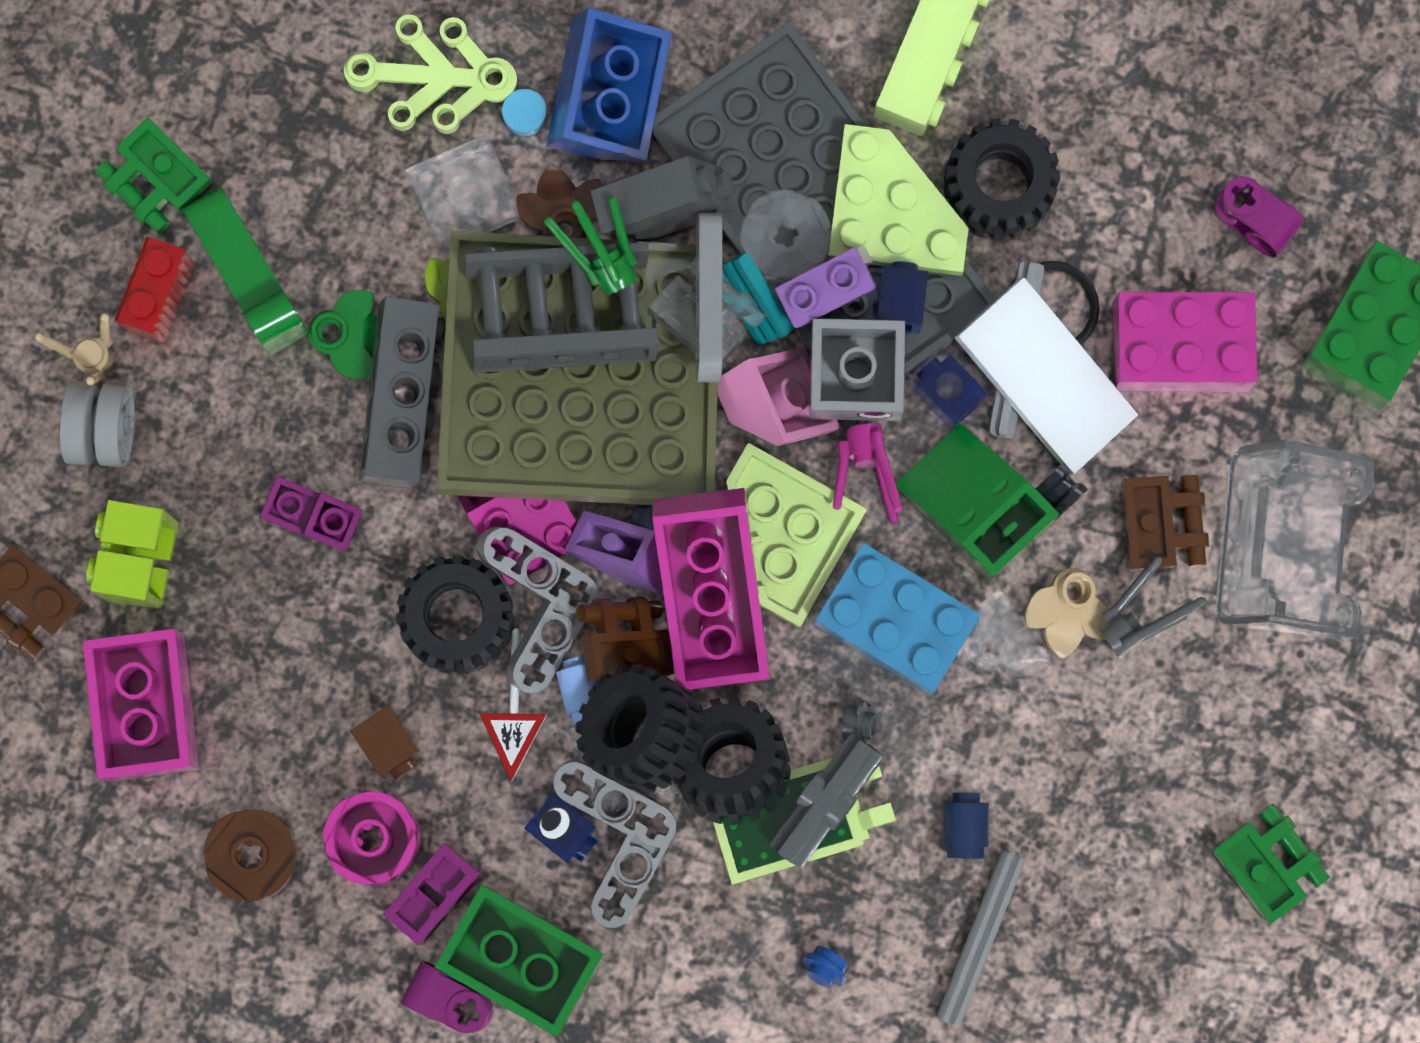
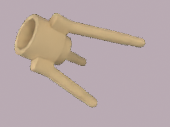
(90, 354)

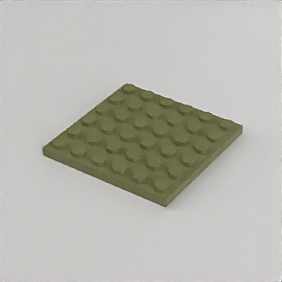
(578, 429)

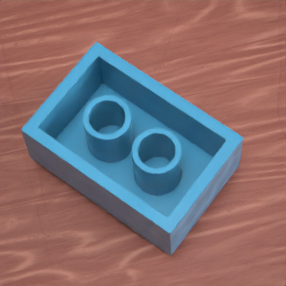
(896, 620)

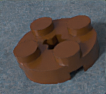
(223, 855)

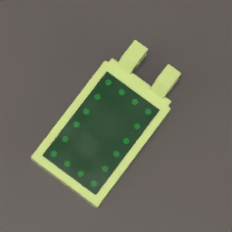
(748, 846)

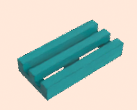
(745, 276)

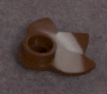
(554, 200)

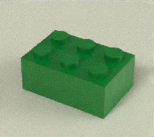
(1371, 328)
(519, 960)

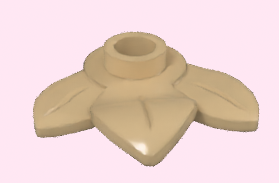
(1066, 618)

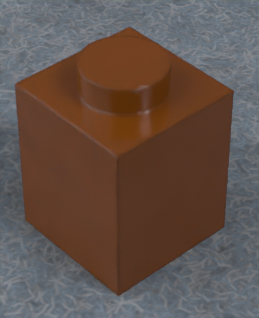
(387, 744)

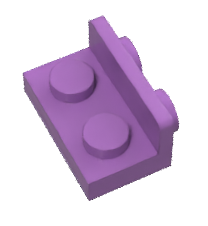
(827, 286)

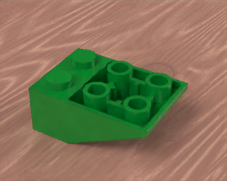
(977, 501)

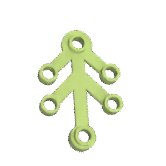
(437, 76)

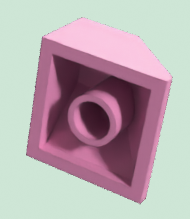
(773, 398)

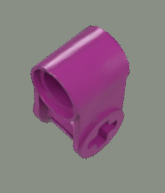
(1261, 219)
(440, 998)

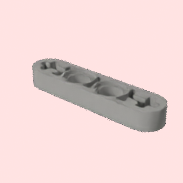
(709, 297)

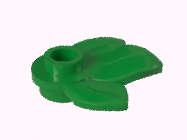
(357, 329)

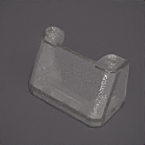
(1289, 539)

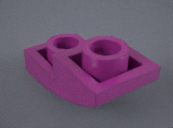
(310, 514)

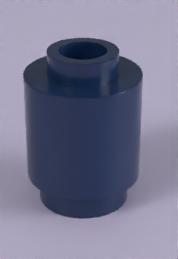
(965, 826)

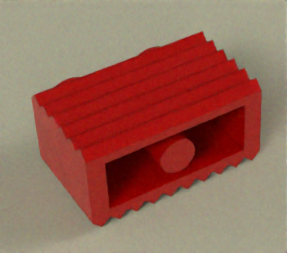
(154, 290)

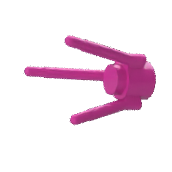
(867, 450)

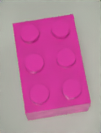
(1184, 341)
(140, 705)

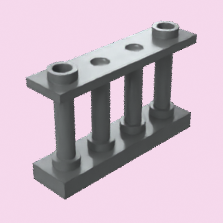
(541, 346)

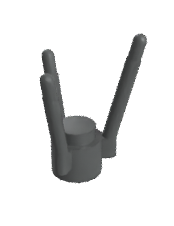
(1126, 632)

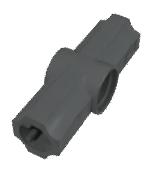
(826, 800)

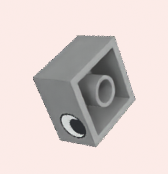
(857, 369)

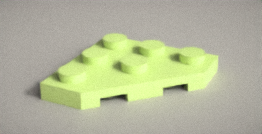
(893, 207)
(792, 532)

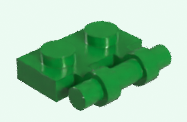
(163, 166)
(1261, 873)

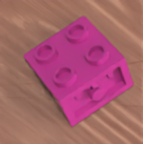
(541, 521)

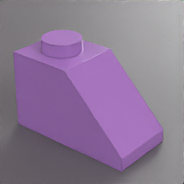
(617, 550)

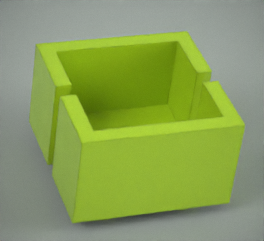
(135, 532)

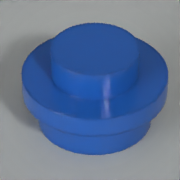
(825, 967)

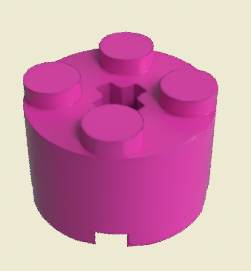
(348, 849)

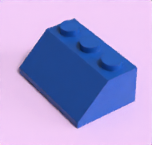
(608, 87)

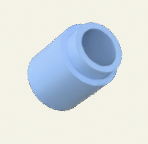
(574, 686)

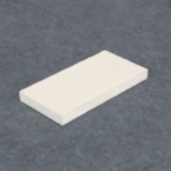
(1046, 375)

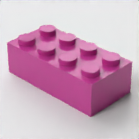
(710, 588)

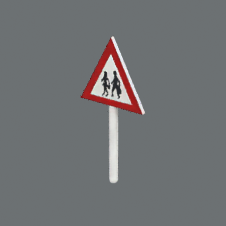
(512, 732)

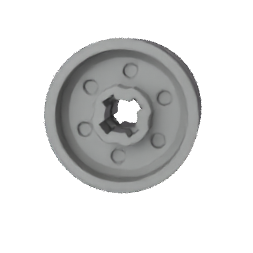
(97, 424)

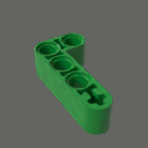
(245, 271)

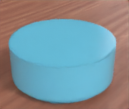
(524, 112)

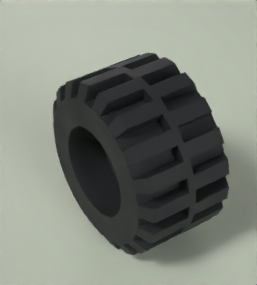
(1007, 144)
(433, 582)
(663, 744)
(757, 784)

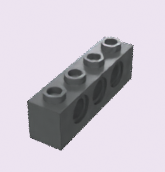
(379, 459)

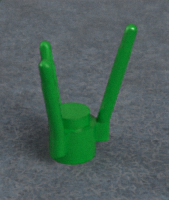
(611, 269)

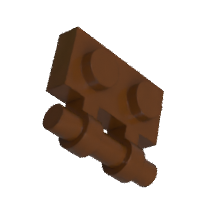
(1150, 521)
(38, 596)
(614, 649)

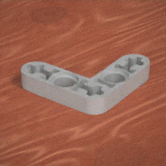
(553, 607)
(635, 840)

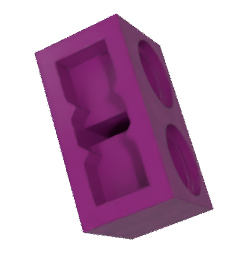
(432, 894)

